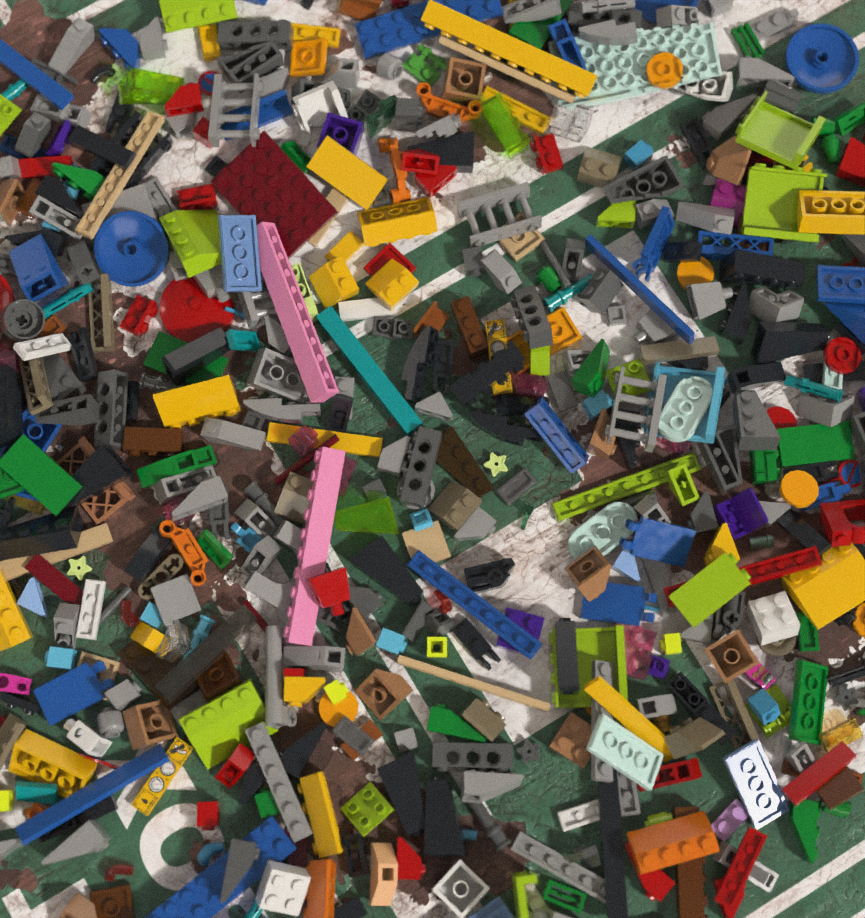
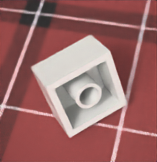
(773, 618)
(282, 888)
(460, 888)

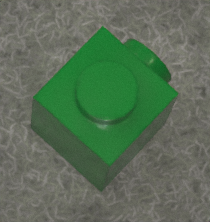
(266, 803)

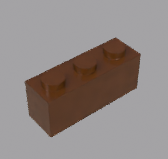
(469, 327)
(153, 441)

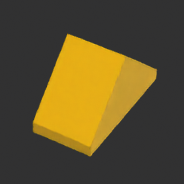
(147, 636)

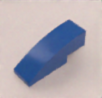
(566, 43)

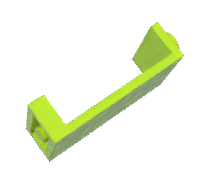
(710, 589)

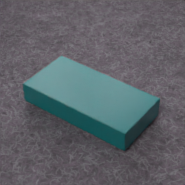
(243, 340)
(36, 792)

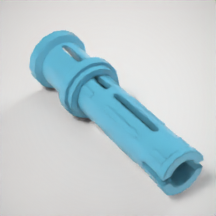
(201, 632)

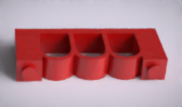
(836, 525)

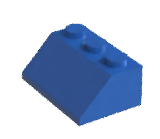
(39, 433)

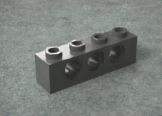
(576, 19)
(228, 41)
(531, 317)
(112, 403)
(418, 497)
(503, 751)

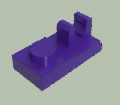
(61, 136)

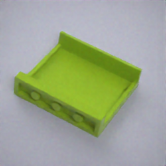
(777, 133)
(773, 201)
(592, 644)
(519, 880)

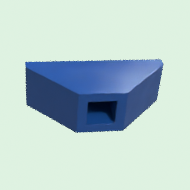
(123, 46)

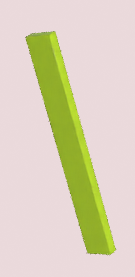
(621, 488)

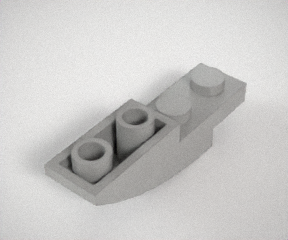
(274, 410)

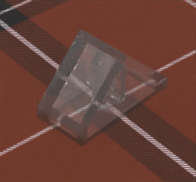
(175, 642)

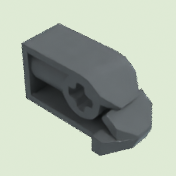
(83, 261)
(731, 609)

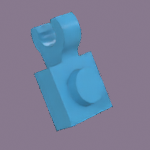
(247, 538)

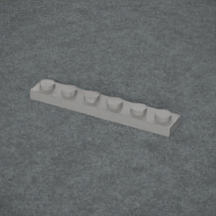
(599, 769)
(278, 782)
(559, 866)

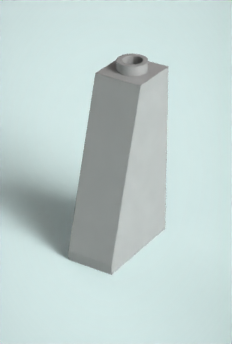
(132, 199)

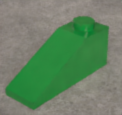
(592, 373)
(448, 723)

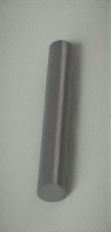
(555, 264)
(114, 604)

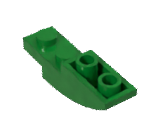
(176, 465)

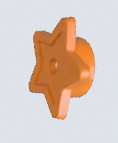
(36, 807)

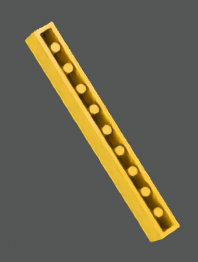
(509, 48)

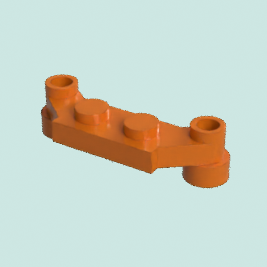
(440, 107)
(391, 146)
(188, 549)

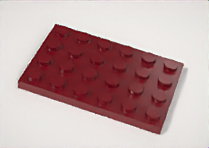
(275, 190)

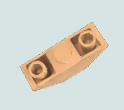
(383, 874)

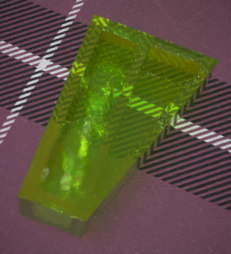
(147, 87)
(505, 126)
(368, 517)

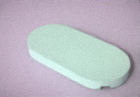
(685, 409)
(602, 530)

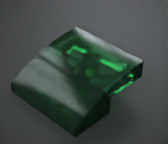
(383, 117)

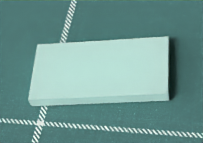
(625, 752)

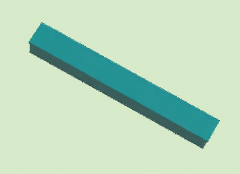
(368, 371)

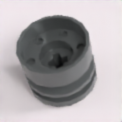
(29, 312)

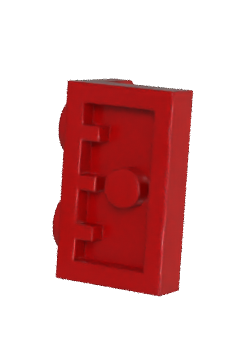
(547, 153)
(198, 198)
(139, 315)

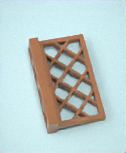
(121, 488)

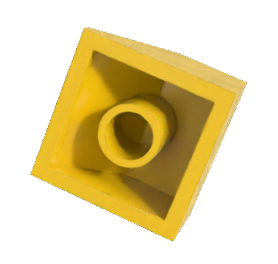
(334, 282)
(392, 284)
(720, 543)
(302, 689)

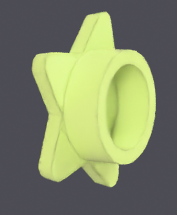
(491, 464)
(83, 570)

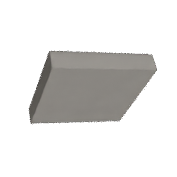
(175, 599)

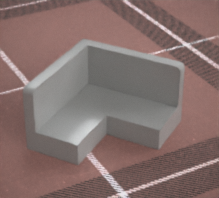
(773, 306)
(825, 410)

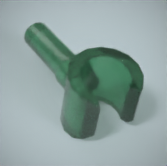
(528, 509)

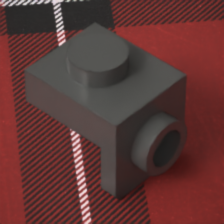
(589, 856)

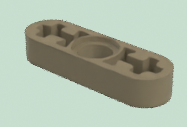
(176, 570)

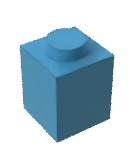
(638, 155)
(764, 706)

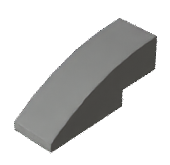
(609, 34)
(75, 114)
(760, 874)

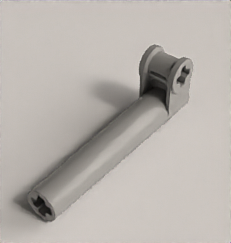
(275, 712)

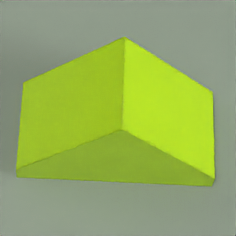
(682, 484)

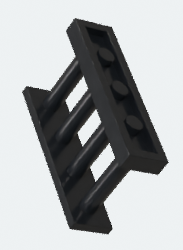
(122, 138)

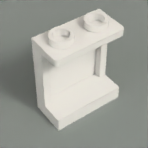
(316, 103)

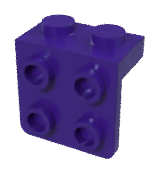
(741, 513)

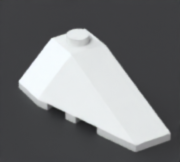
(713, 89)

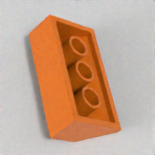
(672, 842)
(320, 889)

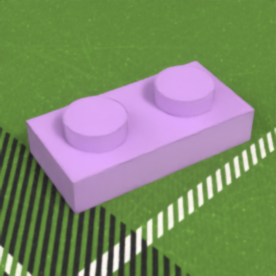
(729, 820)

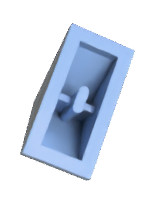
(626, 566)
(33, 598)

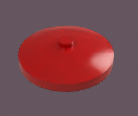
(190, 313)

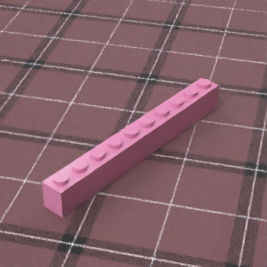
(294, 315)
(315, 544)

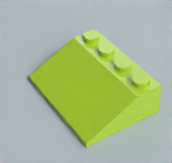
(194, 13)
(194, 238)
(221, 723)

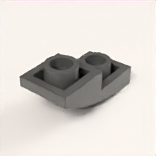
(364, 107)
(392, 329)

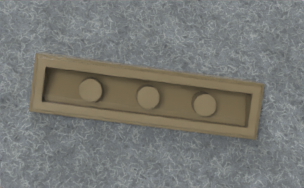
(679, 350)

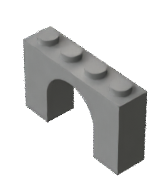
(276, 593)

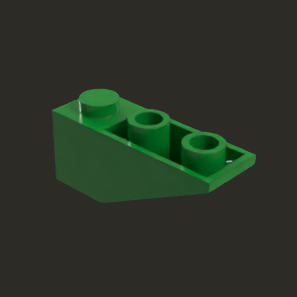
(78, 178)
(804, 824)

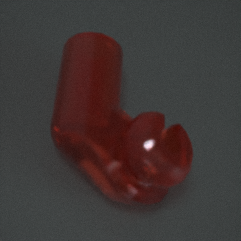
(444, 600)
(127, 616)
(119, 869)

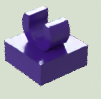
(658, 667)

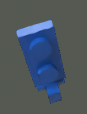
(828, 493)

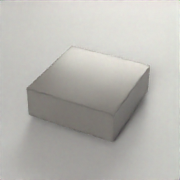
(616, 315)

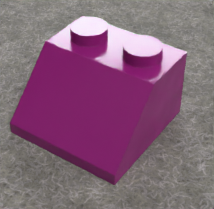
(729, 196)

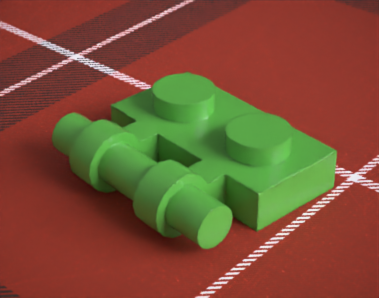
(421, 70)

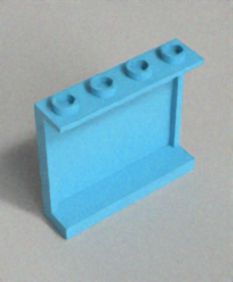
(706, 430)

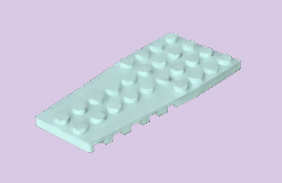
(623, 67)

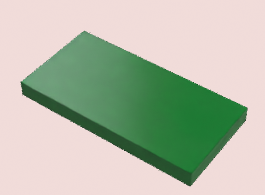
(536, 32)
(165, 344)
(815, 444)
(40, 475)
(808, 702)

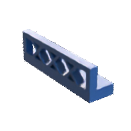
(271, 109)
(719, 252)
(557, 435)

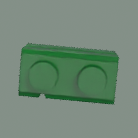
(764, 466)

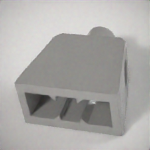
(212, 283)
(707, 298)
(653, 329)

